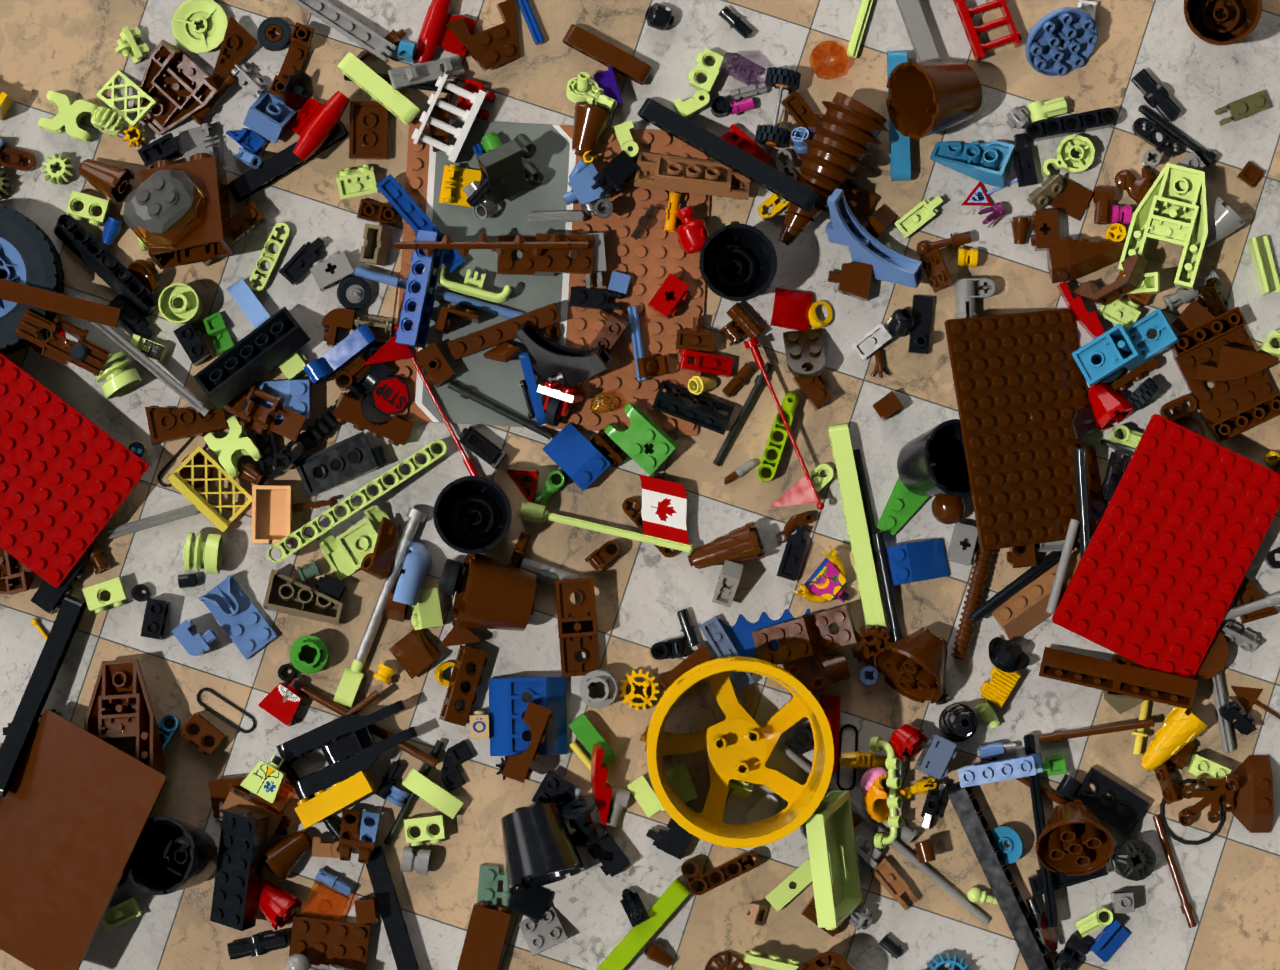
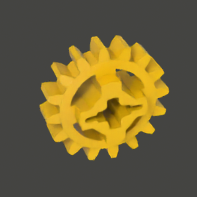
(630, 679)

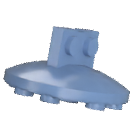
(1061, 41)

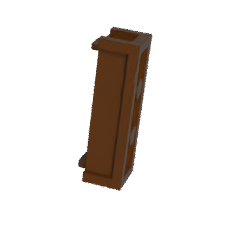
(697, 657)

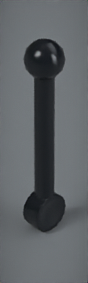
(531, 414)

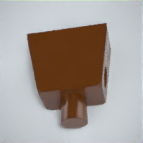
(853, 279)

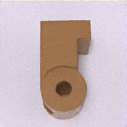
(324, 849)

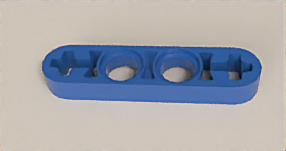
(532, 388)

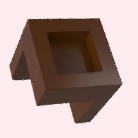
(887, 406)

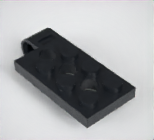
(1119, 795)

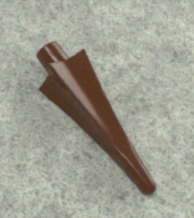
(393, 37)

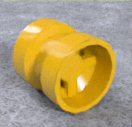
(962, 257)

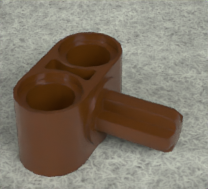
(395, 610)

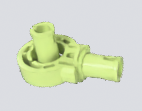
(593, 96)

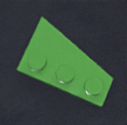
(899, 508)

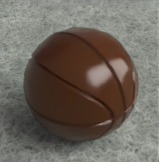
(948, 509)

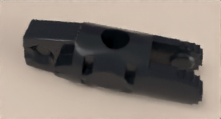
(1108, 484)
(933, 813)

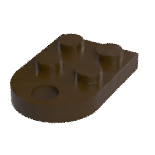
(805, 350)

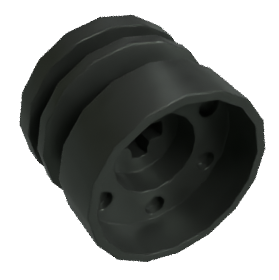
(1122, 861)

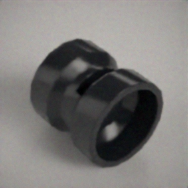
(720, 103)

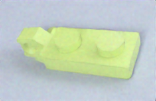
(918, 216)

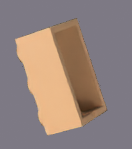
(271, 514)

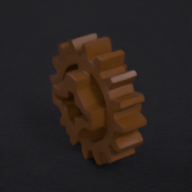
(870, 637)

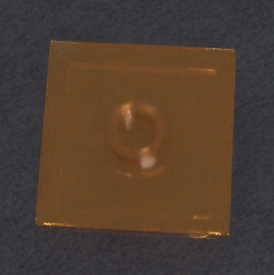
(324, 903)

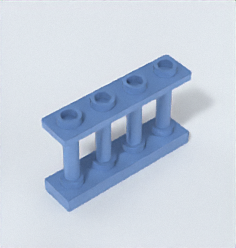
(1000, 770)

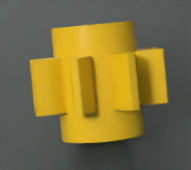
(131, 130)

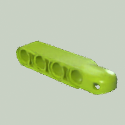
(788, 409)

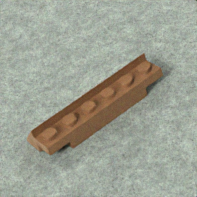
(690, 176)
(1029, 604)

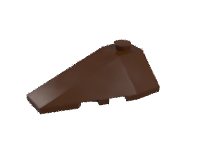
(1075, 258)

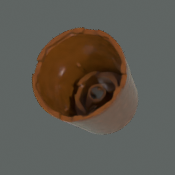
(1239, 19)
(932, 96)
(493, 595)

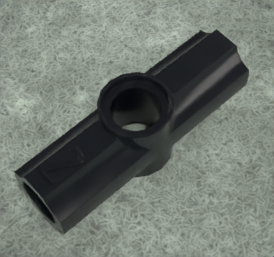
(1156, 95)
(257, 945)

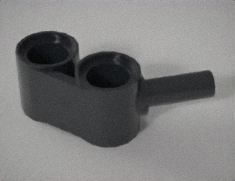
(1069, 956)

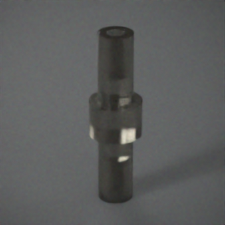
(644, 222)

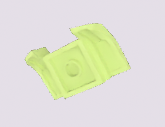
(350, 547)

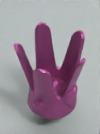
(998, 211)

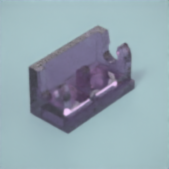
(741, 68)

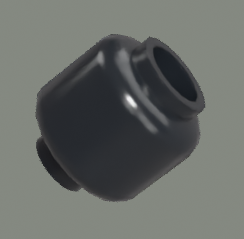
(659, 16)
(901, 322)

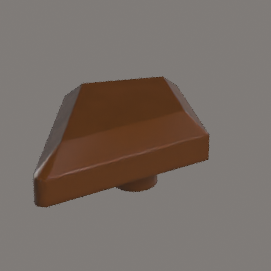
(504, 352)

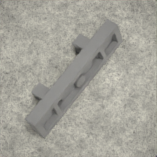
(425, 72)

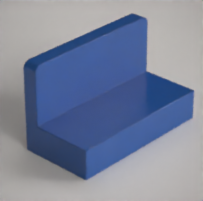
(1109, 940)

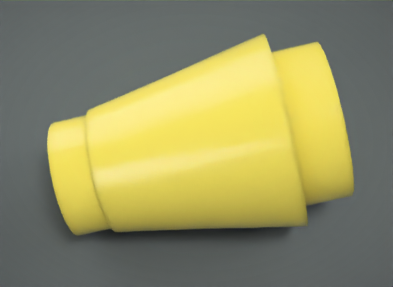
(701, 384)

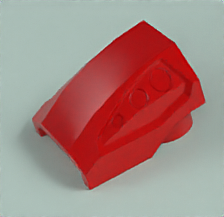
(791, 309)

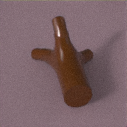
(879, 365)

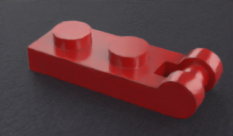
(746, 144)
(706, 363)

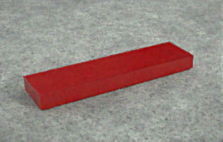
(831, 708)

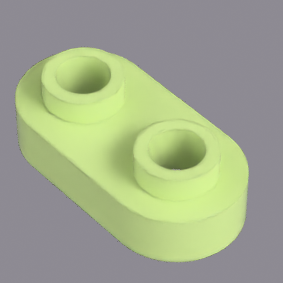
(818, 481)

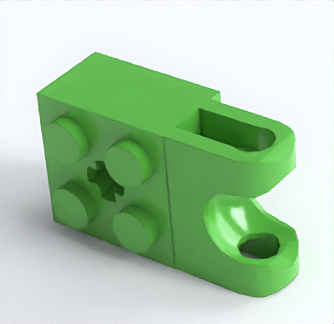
(638, 435)

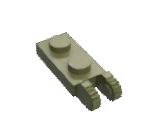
(1244, 107)

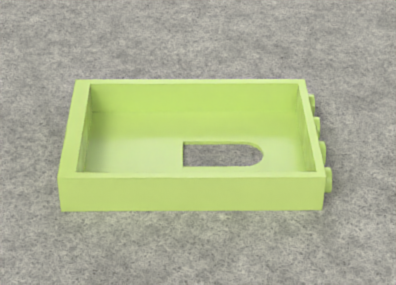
(833, 860)

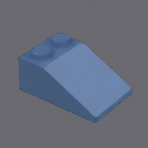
(296, 395)

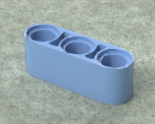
(248, 303)

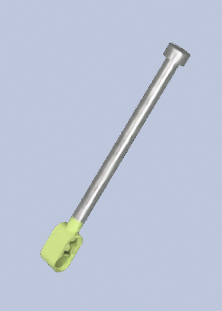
(353, 677)

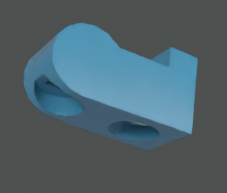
(407, 51)

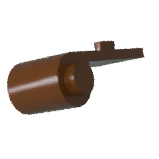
(380, 561)

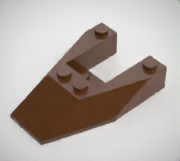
(124, 710)

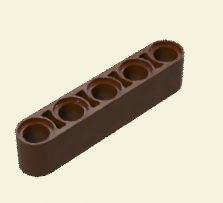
(607, 54)

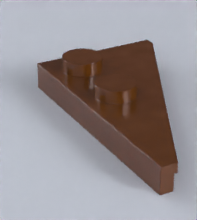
(234, 48)
(1248, 593)

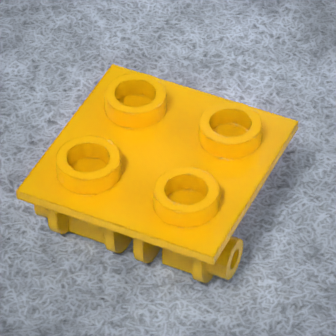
(454, 182)

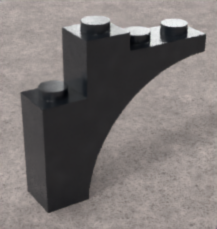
(553, 358)

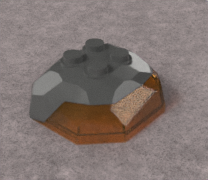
(165, 209)

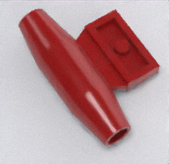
(435, 32)
(316, 123)

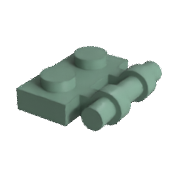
(488, 886)

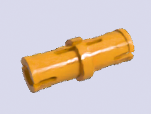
(671, 212)

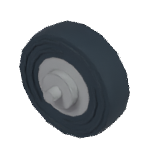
(354, 293)

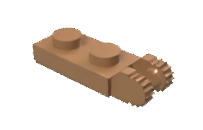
(892, 882)

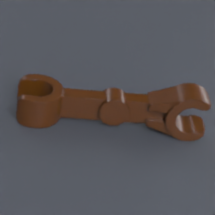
(297, 507)

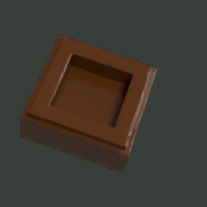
(1250, 174)

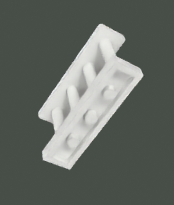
(467, 116)

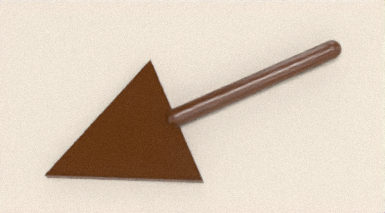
(1248, 697)

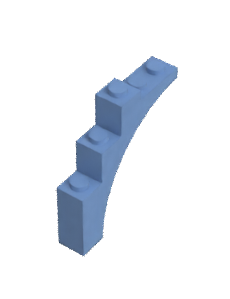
(864, 248)

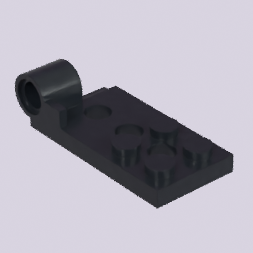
(368, 461)

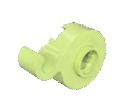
(1064, 160)

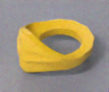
(816, 323)
(439, 672)

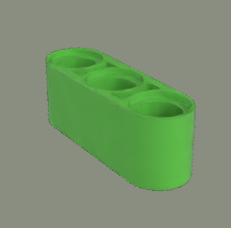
(588, 735)

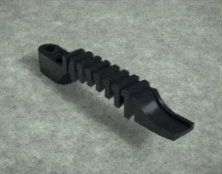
(327, 422)

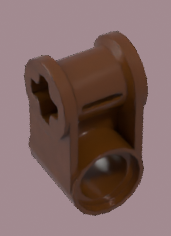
(602, 556)

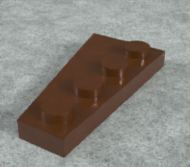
(182, 423)

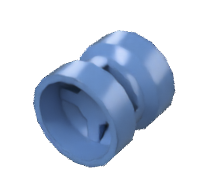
(797, 136)

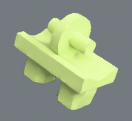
(128, 45)

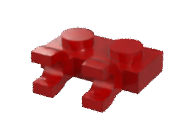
(473, 86)

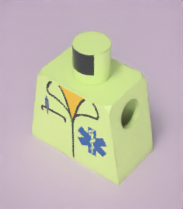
(266, 779)

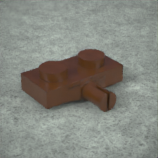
(695, 339)

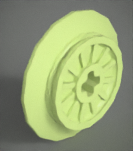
(194, 12)

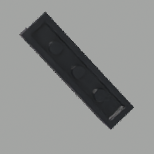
(692, 410)

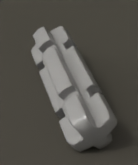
(748, 91)

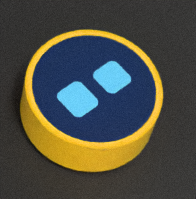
(138, 448)

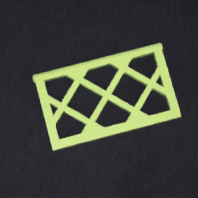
(124, 113)

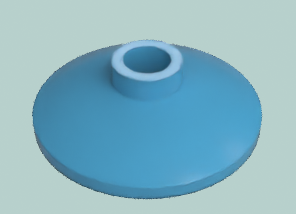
(1015, 850)

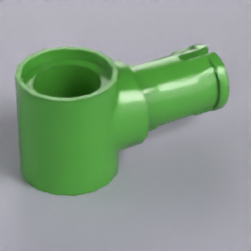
(551, 487)

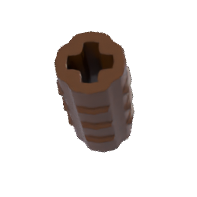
(745, 321)

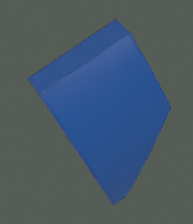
(248, 140)

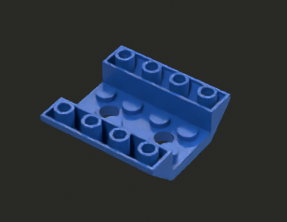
(508, 710)

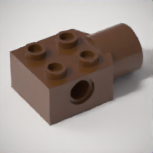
(818, 672)

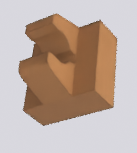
(757, 914)

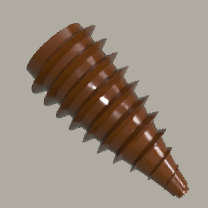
(832, 156)

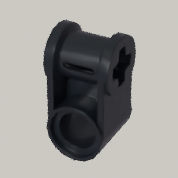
(670, 649)

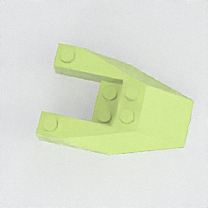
(1174, 214)

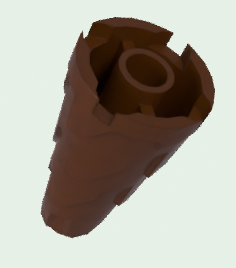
(736, 546)

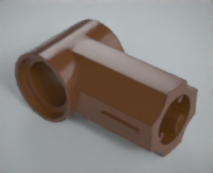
(1103, 199)
(353, 372)
(925, 851)

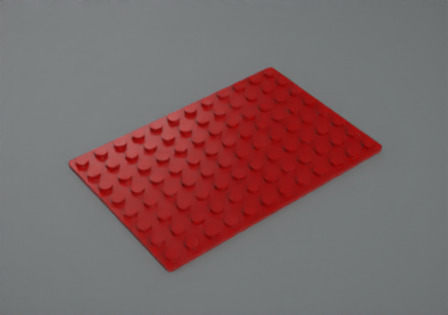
(56, 476)
(1170, 550)

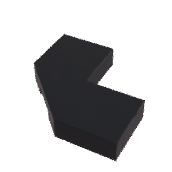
(454, 756)

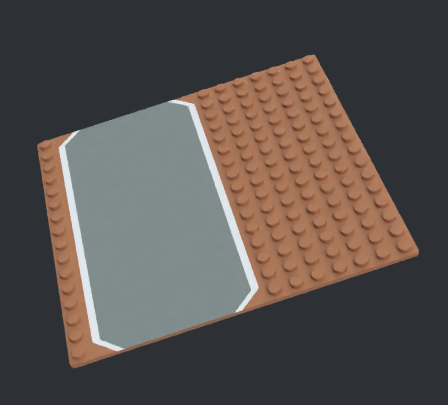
(645, 260)

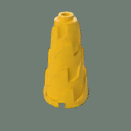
(1176, 732)

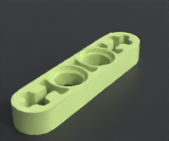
(266, 256)

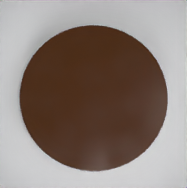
(1214, 659)

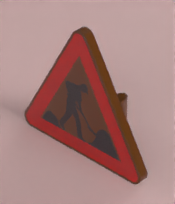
(526, 481)

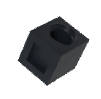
(331, 587)
(793, 741)

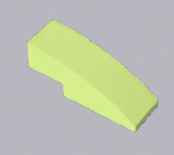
(432, 793)

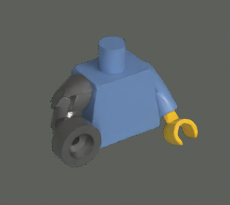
(580, 184)

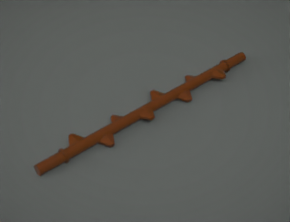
(500, 246)

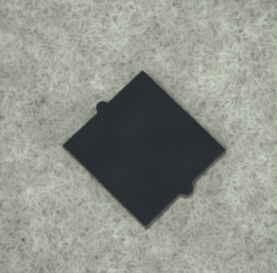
(530, 902)

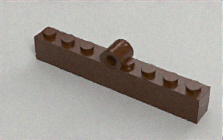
(1118, 677)

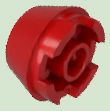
(907, 741)

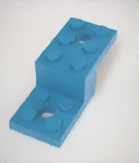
(1125, 347)

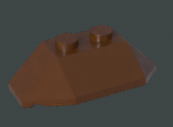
(1255, 795)

